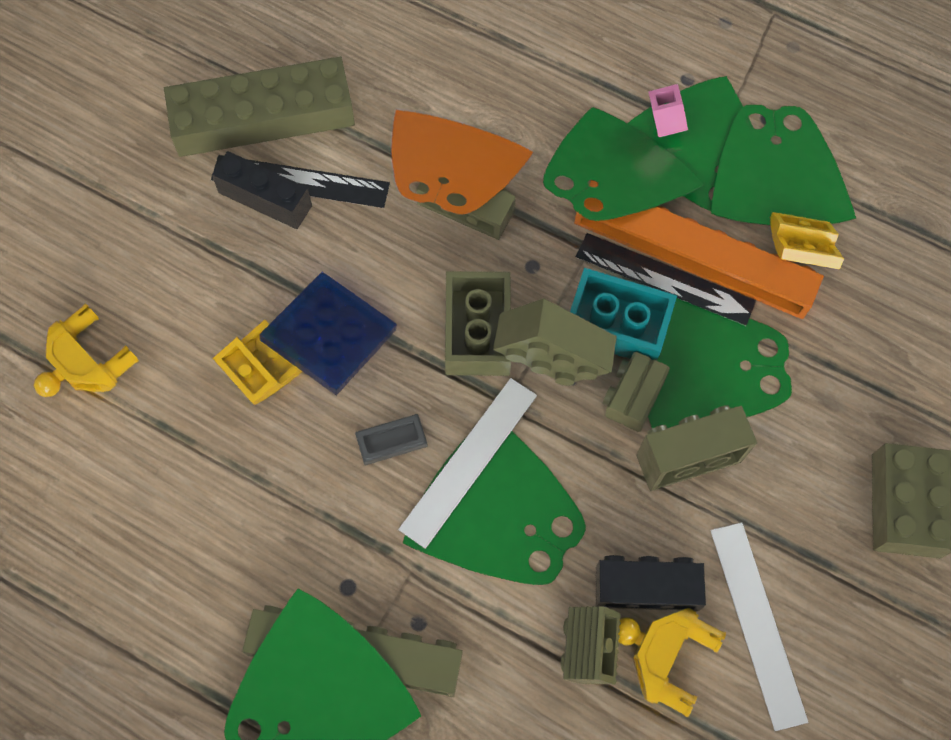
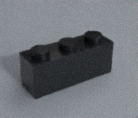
(262, 190)
(650, 583)

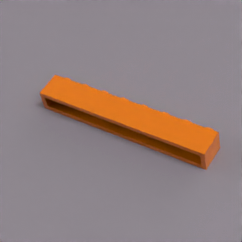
(711, 256)

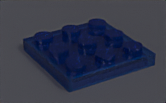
(328, 333)

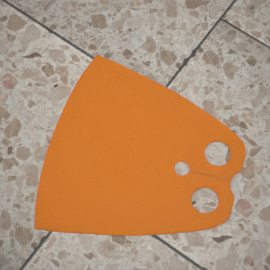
(469, 157)

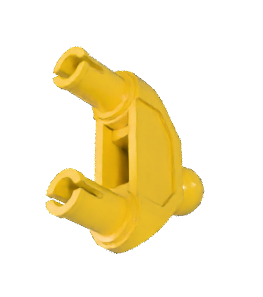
(75, 363)
(659, 649)

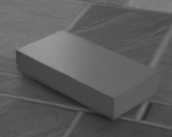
(391, 439)

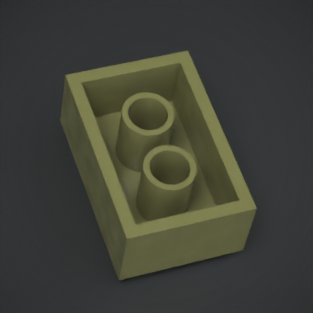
(472, 322)
(555, 342)
(695, 446)
(911, 500)

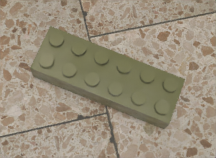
(258, 106)

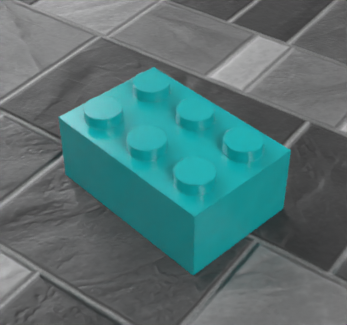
(626, 310)

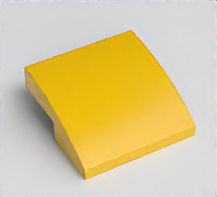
(805, 240)
(255, 366)

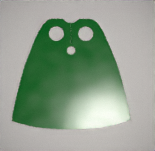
(709, 116)
(626, 163)
(784, 178)
(706, 369)
(490, 520)
(320, 681)

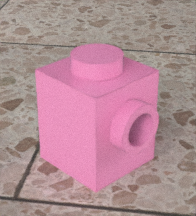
(671, 116)

